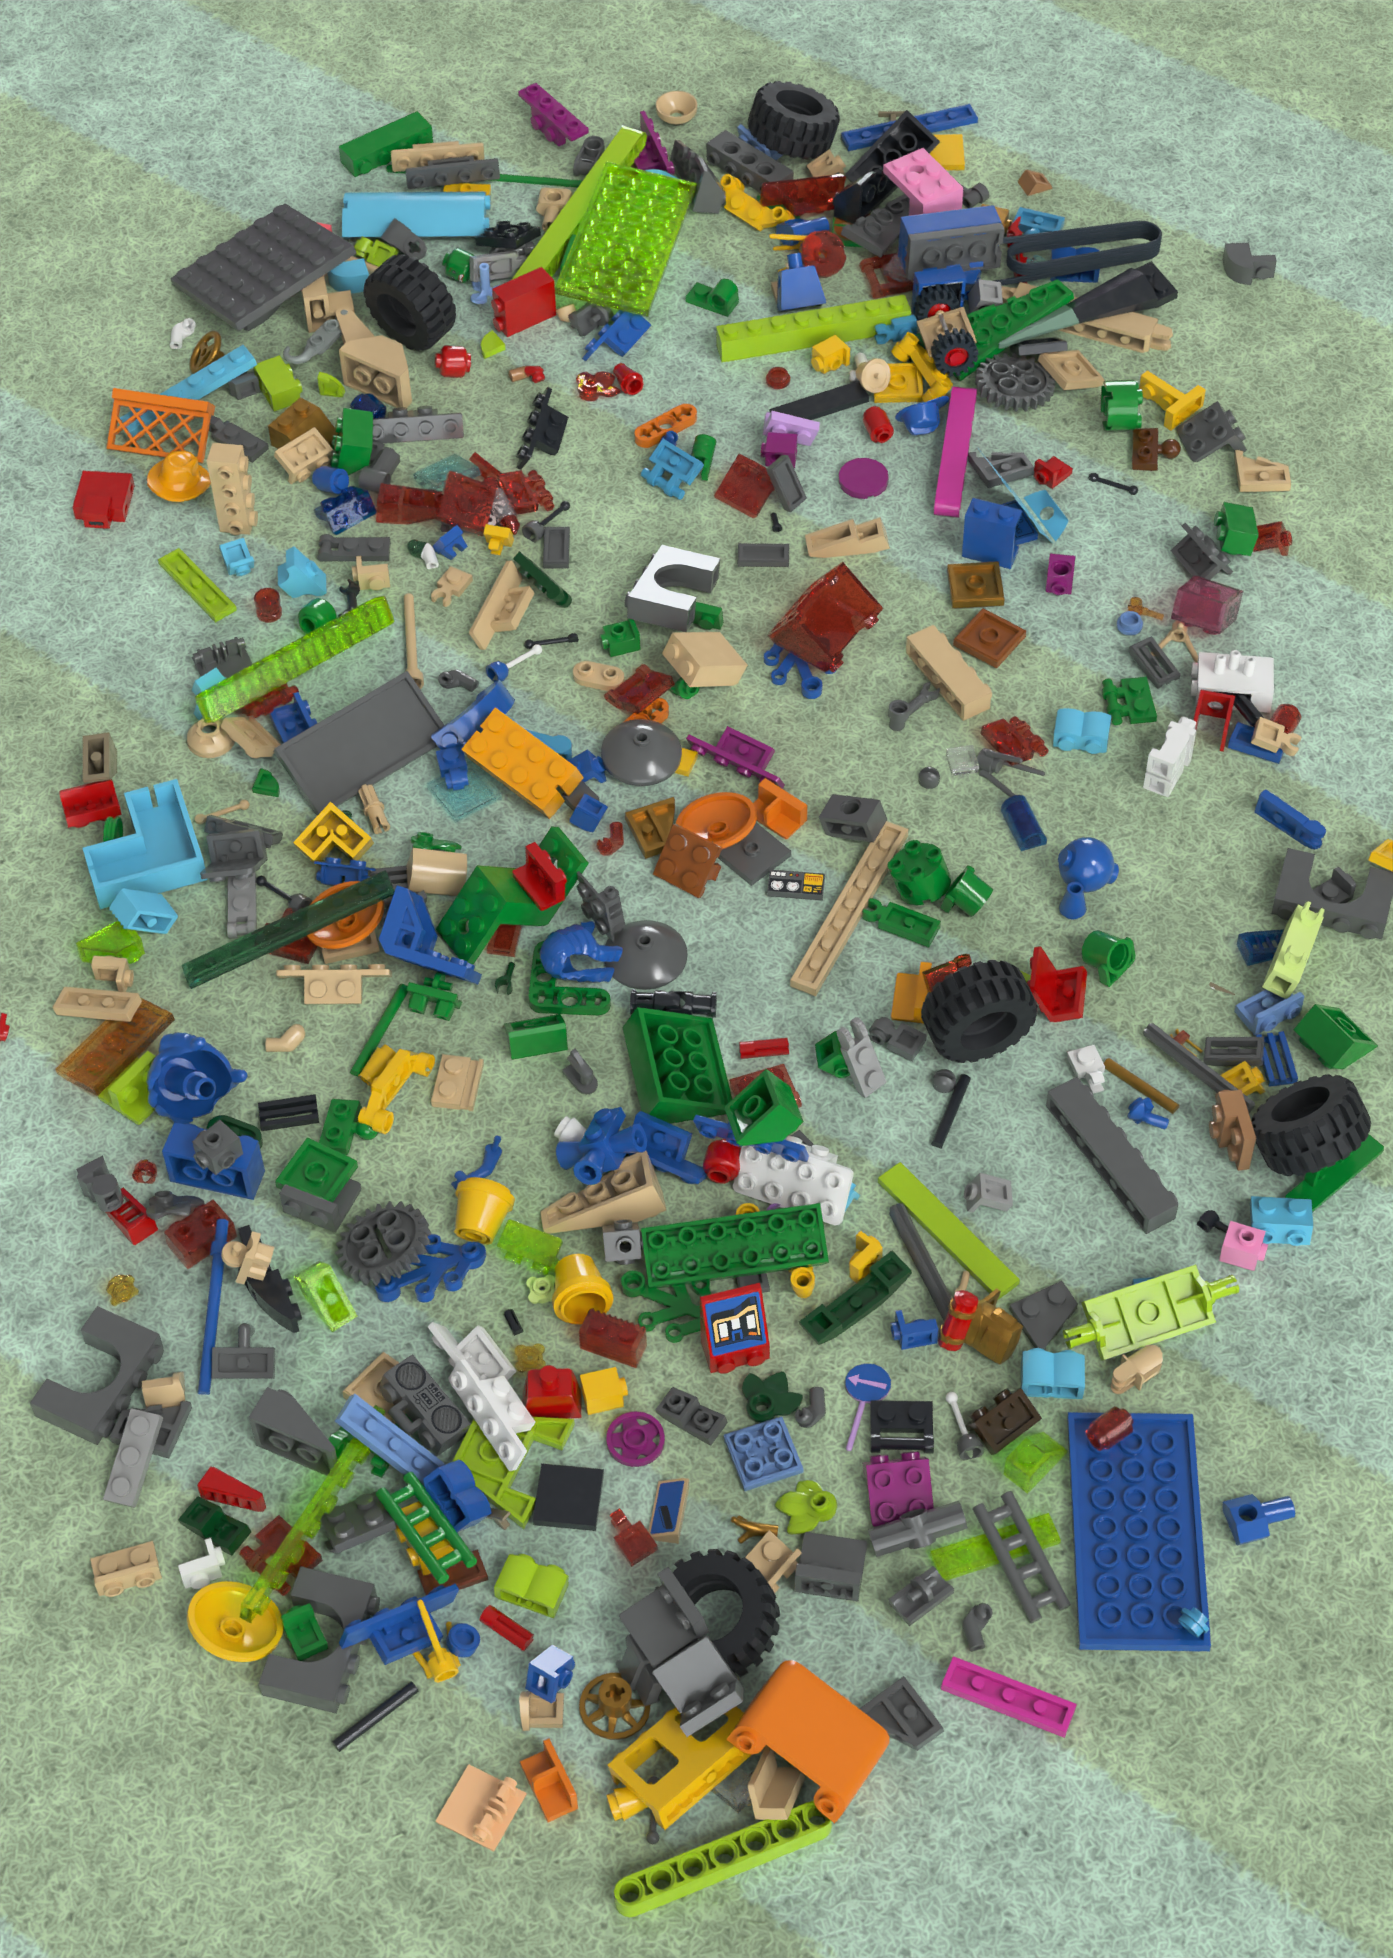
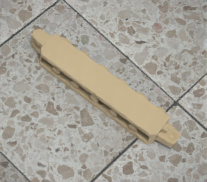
(1124, 330)

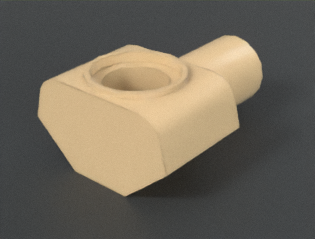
(551, 203)

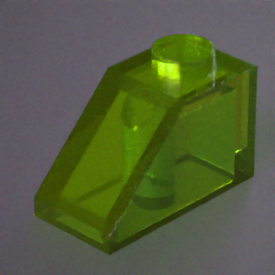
(111, 941)
(326, 1295)
(1033, 1460)

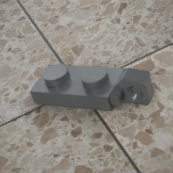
(232, 434)
(217, 825)

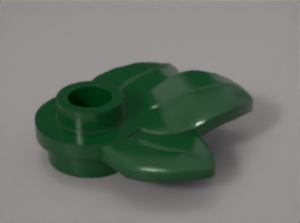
(771, 1393)

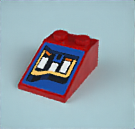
(734, 1328)

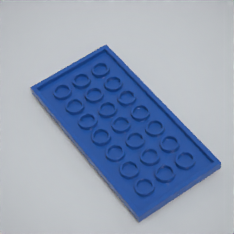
(1137, 1535)

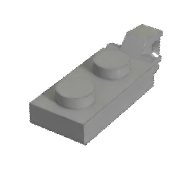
(500, 264)

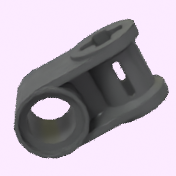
(589, 154)
(401, 238)

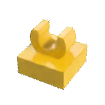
(497, 538)

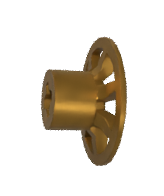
(613, 1701)

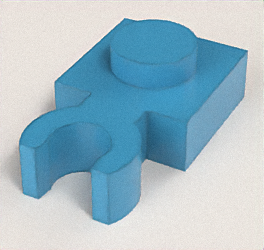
(896, 330)

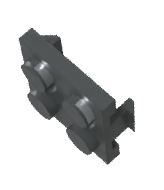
(356, 1523)

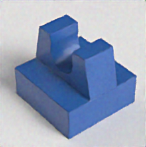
(447, 541)

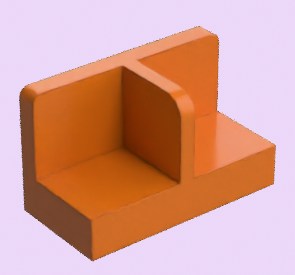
(779, 809)
(550, 1783)

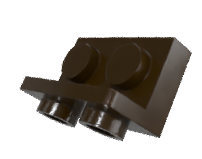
(1004, 1420)

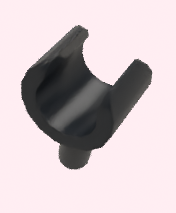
(1211, 1219)

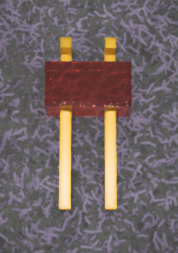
(1183, 1037)

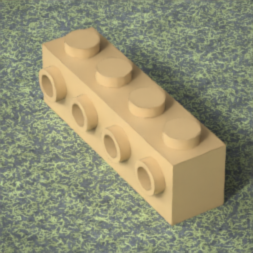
(232, 488)

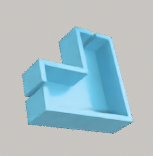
(157, 856)

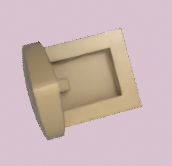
(164, 1391)
(539, 1713)

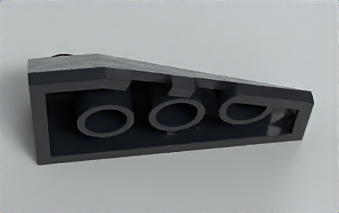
(899, 140)
(862, 196)

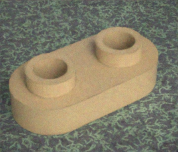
(597, 675)

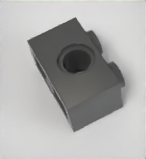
(853, 818)

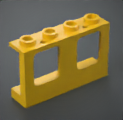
(697, 1773)

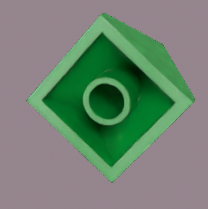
(536, 1036)

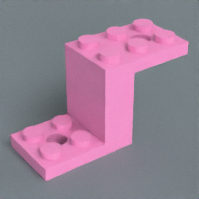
(931, 189)

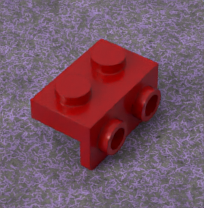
(89, 803)
(541, 878)

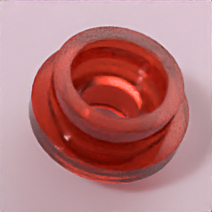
(778, 378)

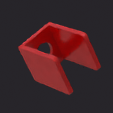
(1225, 713)

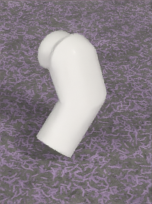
(180, 332)
(859, 358)

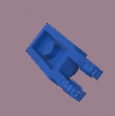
(1290, 820)

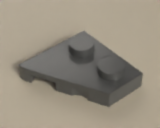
(1009, 466)
(1044, 1313)

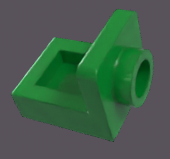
(303, 1632)

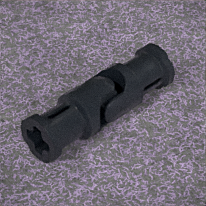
(670, 1002)

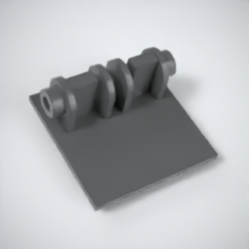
(226, 659)
(602, 907)

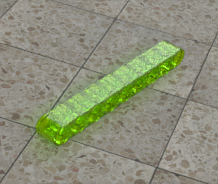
(294, 659)

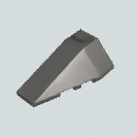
(692, 168)

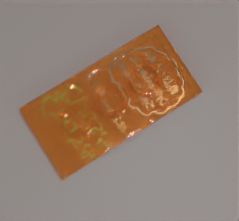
(113, 1048)

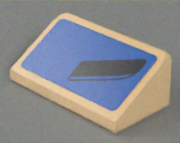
(669, 1510)

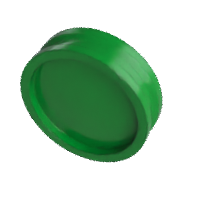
(113, 828)

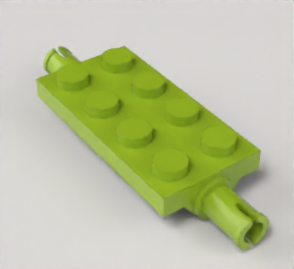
(1149, 1312)

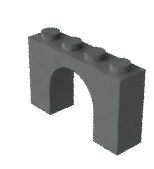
(667, 568)
(1362, 916)
(93, 1414)
(324, 1681)

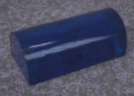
(1023, 823)

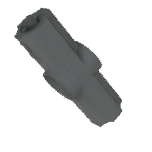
(917, 1528)

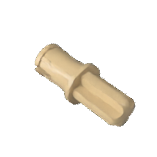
(373, 808)

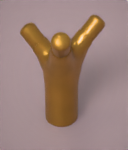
(753, 1528)

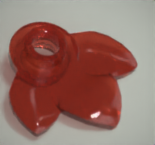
(596, 385)

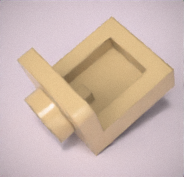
(371, 576)
(113, 969)

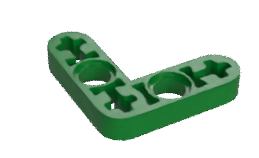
(549, 990)

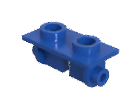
(333, 871)

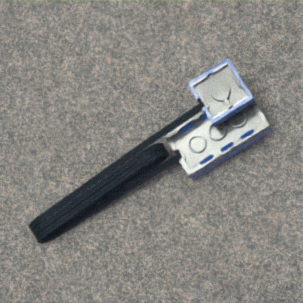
(947, 243)

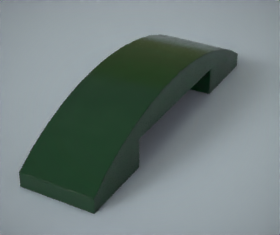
(857, 1302)

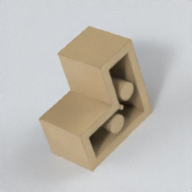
(322, 306)

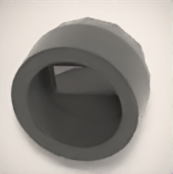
(929, 777)
(944, 1081)

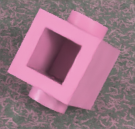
(1243, 1246)

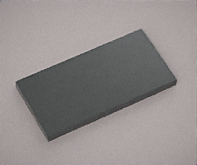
(361, 743)

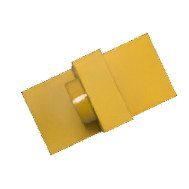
(1175, 403)

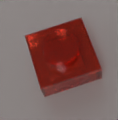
(484, 466)

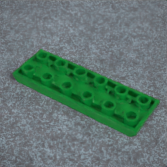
(734, 1246)

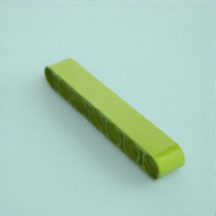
(713, 1871)

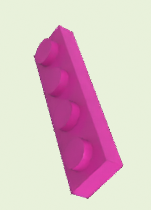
(1008, 1696)

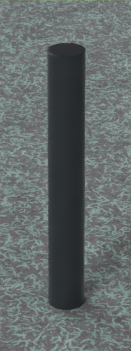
(951, 1111)
(375, 1716)

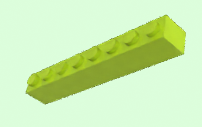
(807, 328)

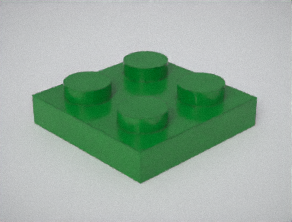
(317, 1170)

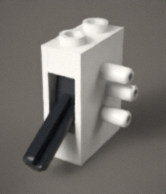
(1237, 675)

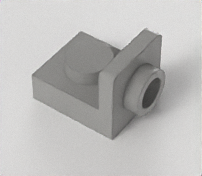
(989, 1192)

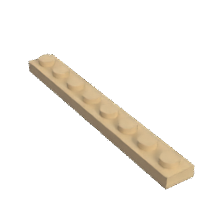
(848, 910)

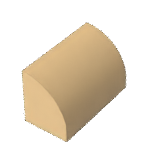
(436, 871)

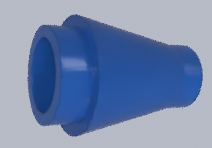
(1073, 902)

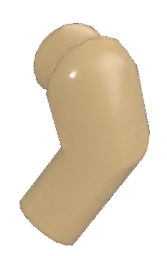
(288, 1041)

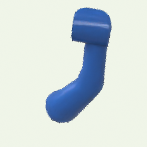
(491, 1157)

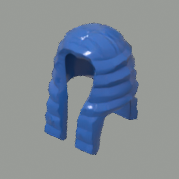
(577, 941)

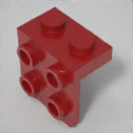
(1057, 991)

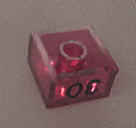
(1207, 605)

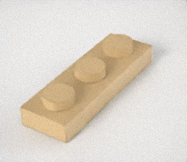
(97, 1004)

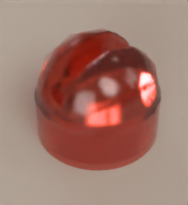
(144, 1165)

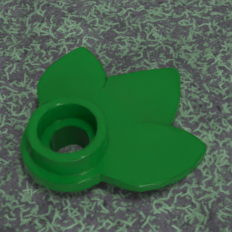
(426, 841)

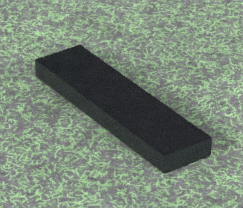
(826, 402)

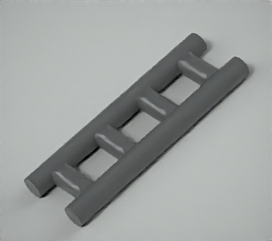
(1015, 1575)

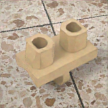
(252, 1258)

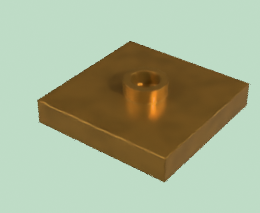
(975, 584)

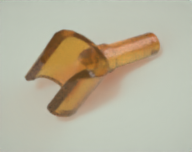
(1137, 606)

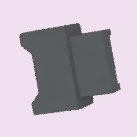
(639, 1673)

